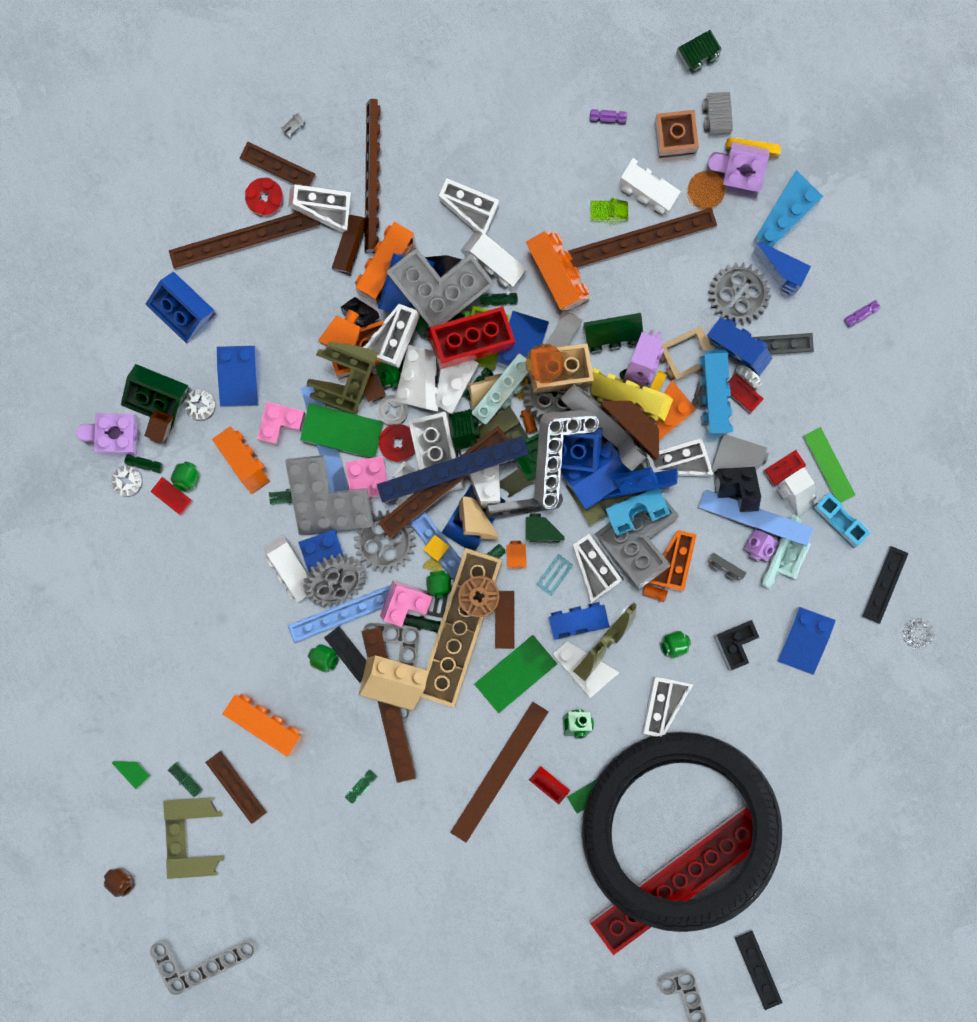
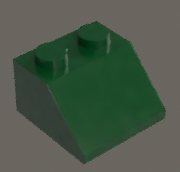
(541, 530)

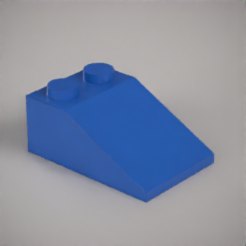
(784, 268)
(527, 332)
(237, 375)
(454, 526)
(806, 640)

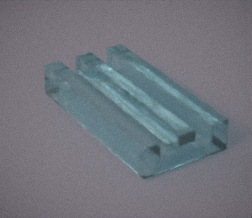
(545, 588)

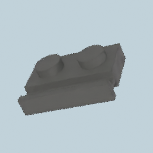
(721, 564)

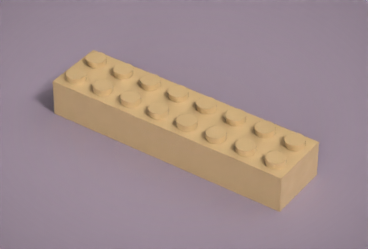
(457, 633)

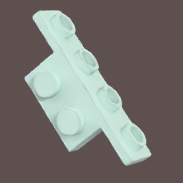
(502, 391)
(786, 560)

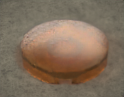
(706, 189)
(544, 363)

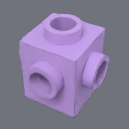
(761, 546)

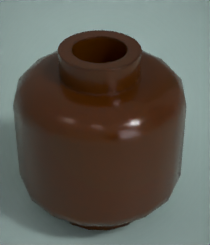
(118, 882)

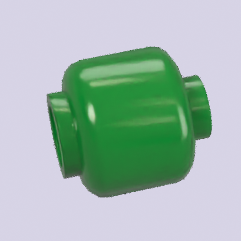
(184, 476)
(438, 584)
(675, 644)
(323, 658)

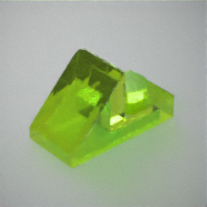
(609, 210)

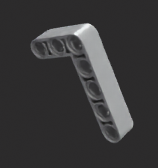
(554, 451)
(629, 451)
(404, 644)
(201, 968)

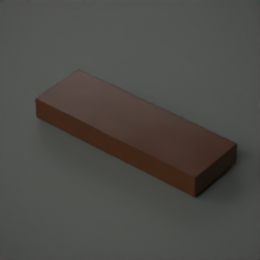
(349, 244)
(504, 621)

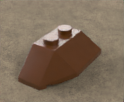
(635, 424)

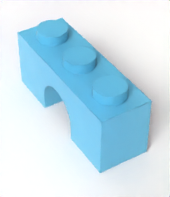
(622, 513)
(838, 518)

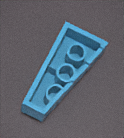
(792, 206)
(716, 391)

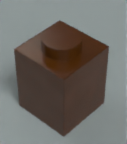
(374, 389)
(159, 426)

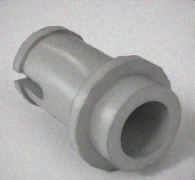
(294, 123)

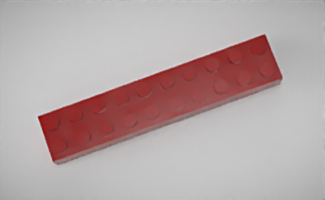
(682, 876)

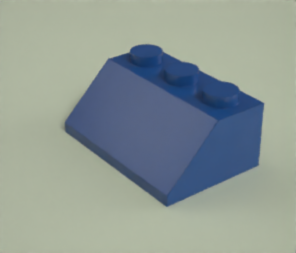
(391, 294)
(179, 306)
(581, 451)
(595, 486)

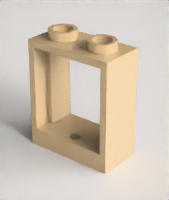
(671, 370)

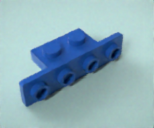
(643, 480)

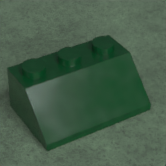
(613, 332)
(150, 391)

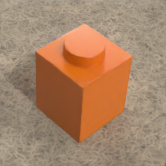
(516, 555)

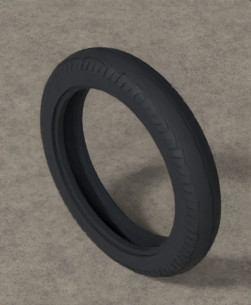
(689, 914)

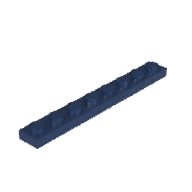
(453, 469)

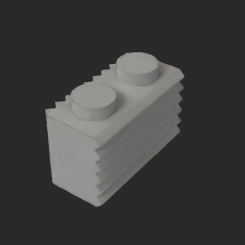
(718, 113)

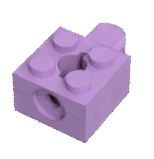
(742, 167)
(645, 359)
(111, 433)

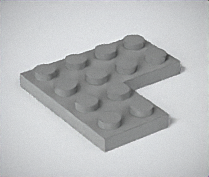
(436, 296)
(318, 507)
(635, 550)

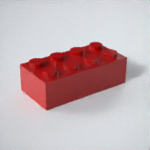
(471, 337)

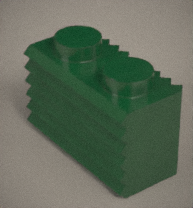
(699, 50)
(464, 429)

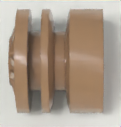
(483, 585)

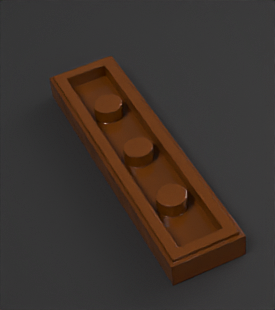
(276, 165)
(236, 787)

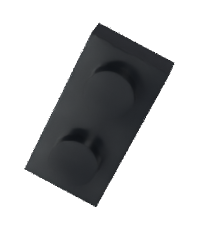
(366, 313)

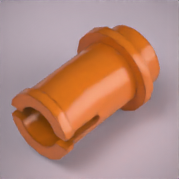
(529, 421)
(654, 592)

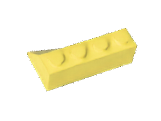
(613, 389)

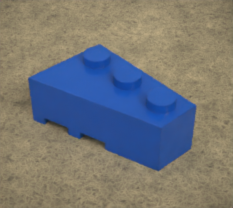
(740, 344)
(578, 621)

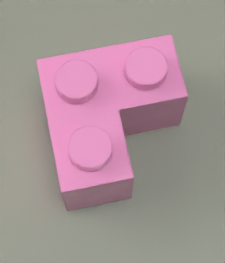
(276, 417)
(400, 599)

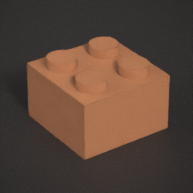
(676, 133)

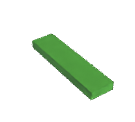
(829, 465)

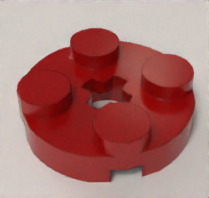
(254, 191)
(386, 443)

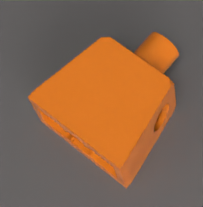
(342, 330)

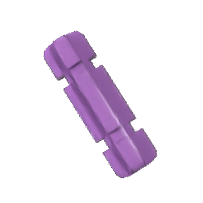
(608, 115)
(862, 313)

